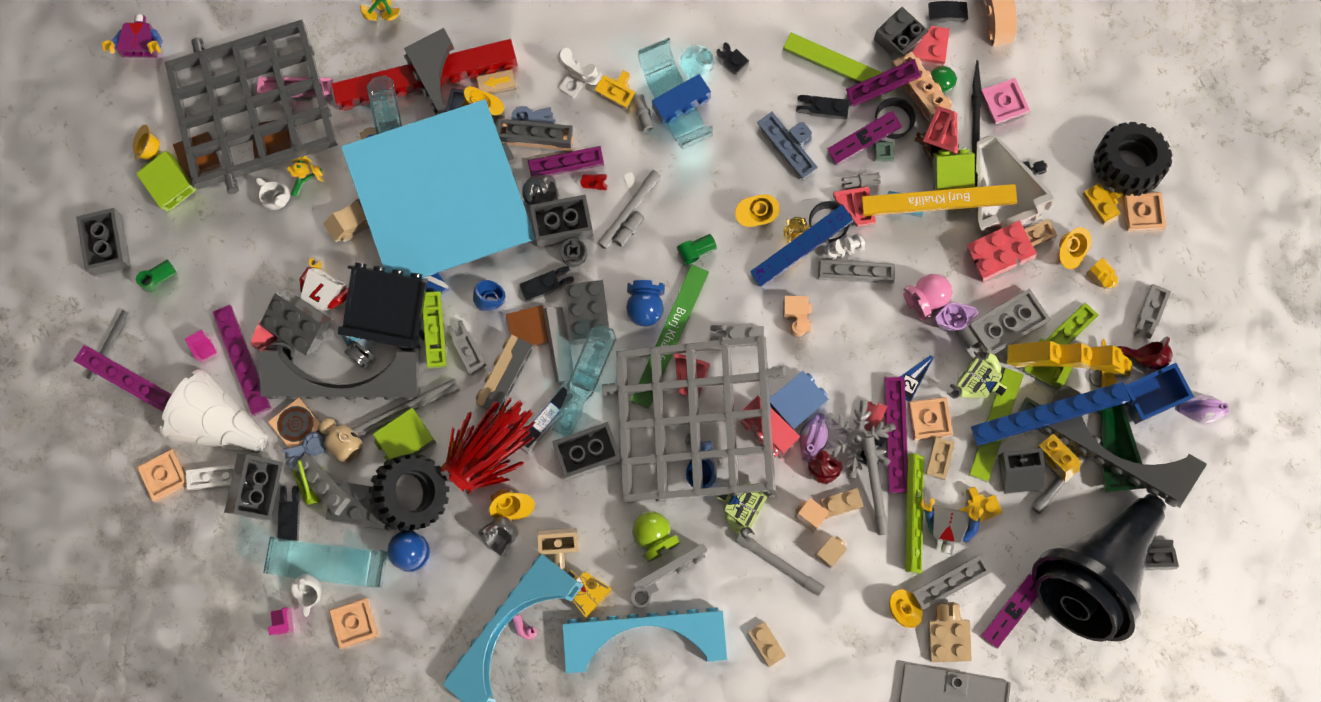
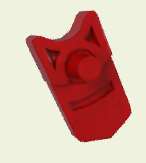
(594, 181)

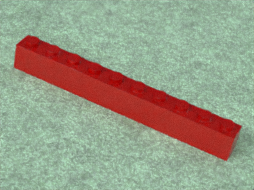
(457, 67)

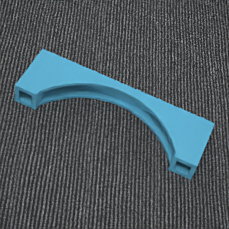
(543, 582)
(586, 638)

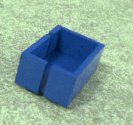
(1157, 393)

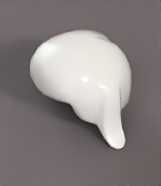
(273, 194)
(306, 591)

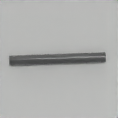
(111, 339)

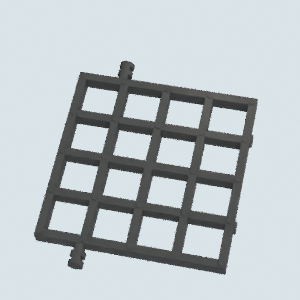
(250, 103)

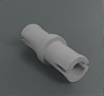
(643, 113)
(861, 180)
(628, 228)

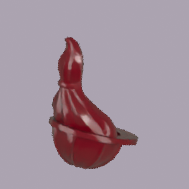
(1153, 355)
(824, 467)

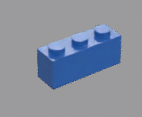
(681, 99)

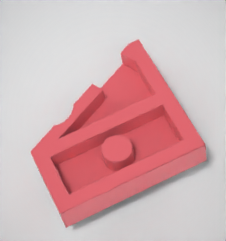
(933, 46)
(943, 130)
(853, 203)
(681, 370)

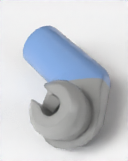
(705, 446)

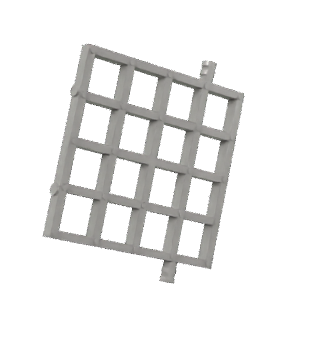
(694, 418)

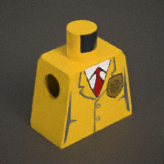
(590, 594)

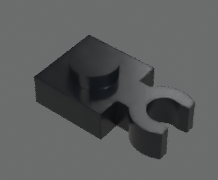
(733, 60)

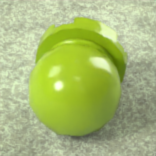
(653, 533)

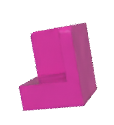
(201, 345)
(281, 622)

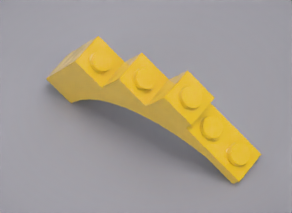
(1069, 355)

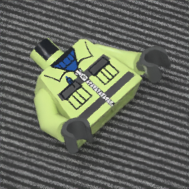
(979, 377)
(743, 510)

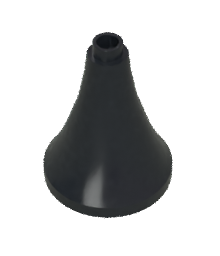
(1098, 579)

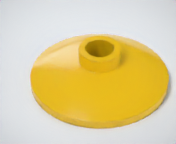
(905, 608)

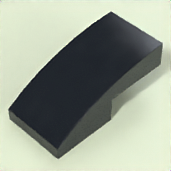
(948, 10)

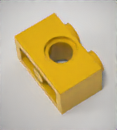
(1060, 457)

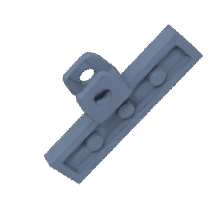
(790, 143)

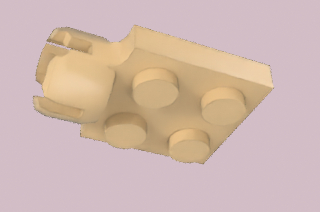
(949, 635)

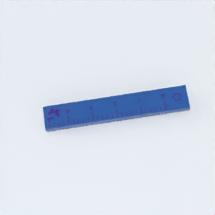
(802, 245)

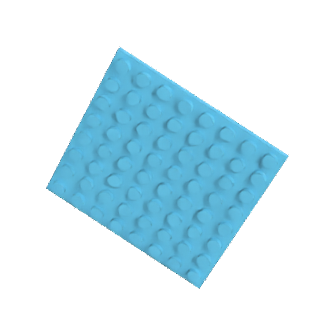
(438, 191)

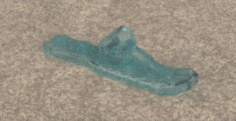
(384, 104)
(585, 377)

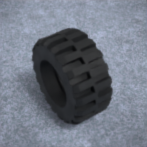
(1143, 142)
(433, 492)

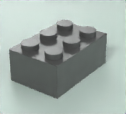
(561, 220)
(103, 242)
(585, 308)
(295, 322)
(586, 451)
(253, 487)
(358, 510)

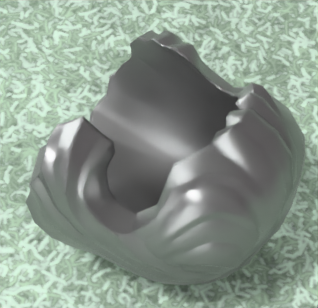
(540, 189)
(499, 534)

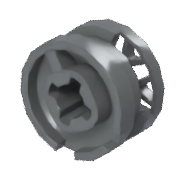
(573, 252)
(358, 356)

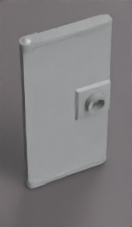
(936, 685)

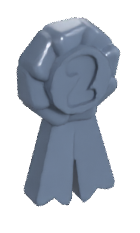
(523, 113)
(312, 444)

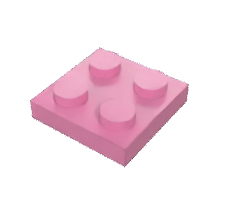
(1004, 101)

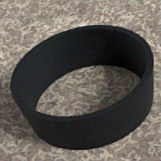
(902, 104)
(827, 205)

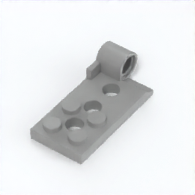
(980, 329)
(647, 584)

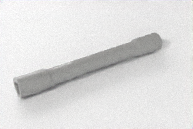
(647, 185)
(1046, 498)
(880, 516)
(807, 581)

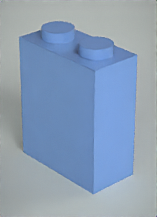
(798, 400)

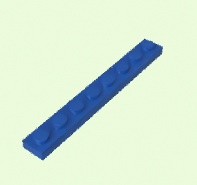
(1050, 413)

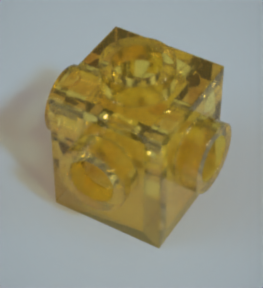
(794, 228)

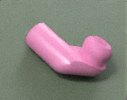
(523, 630)

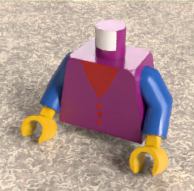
(135, 40)

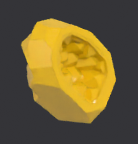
(1103, 274)

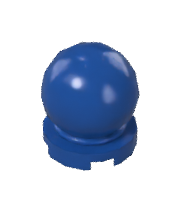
(644, 304)
(408, 551)

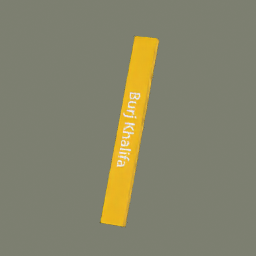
(939, 200)

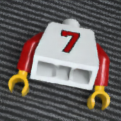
(320, 288)

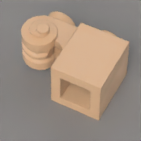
(797, 308)

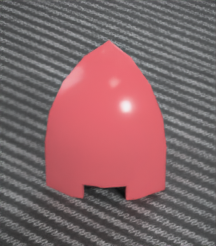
(262, 337)
(876, 416)

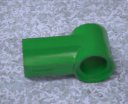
(692, 250)
(157, 274)

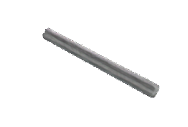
(416, 403)

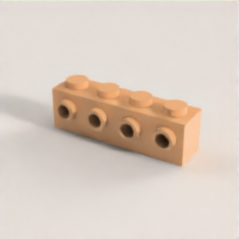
(924, 90)

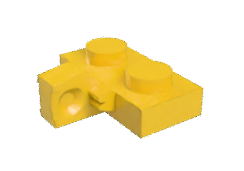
(616, 89)
(1103, 202)
(989, 505)

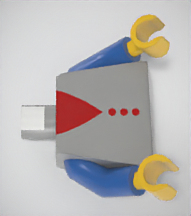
(951, 525)

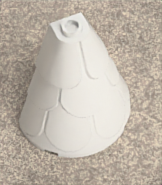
(1000, 166)
(209, 417)

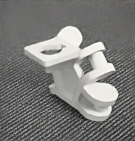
(587, 74)
(849, 243)

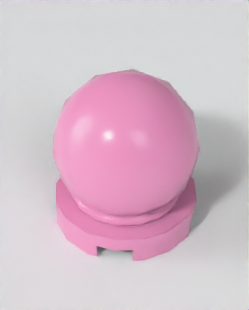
(929, 295)

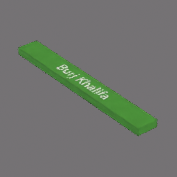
(674, 327)

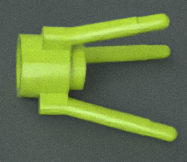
(308, 494)

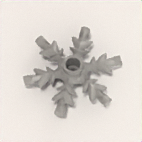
(849, 442)

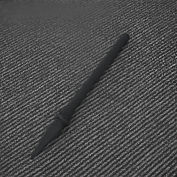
(976, 104)

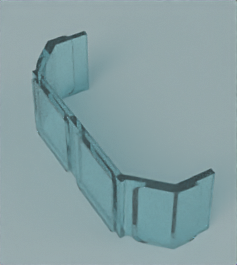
(663, 76)
(325, 563)

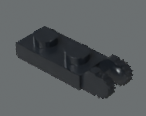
(824, 107)
(545, 284)
(288, 515)

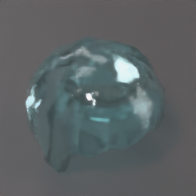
(697, 60)

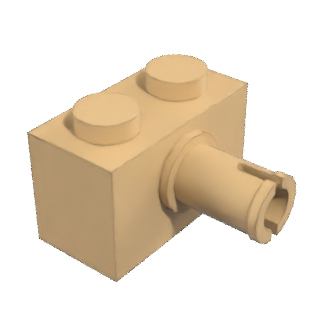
(558, 543)

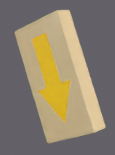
(497, 82)

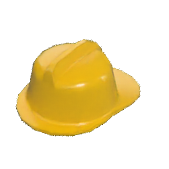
(474, 95)
(145, 144)
(757, 210)
(1074, 247)
(511, 505)

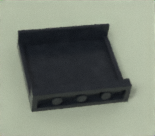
(384, 305)

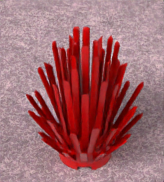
(479, 454)

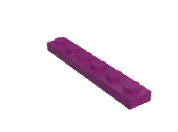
(241, 359)
(123, 377)
(897, 440)

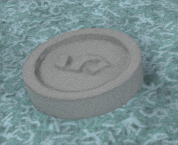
(1096, 378)

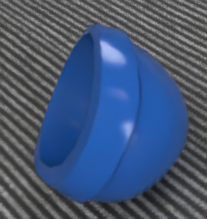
(488, 295)
(709, 473)

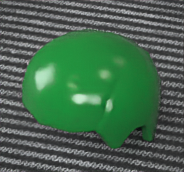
(944, 77)

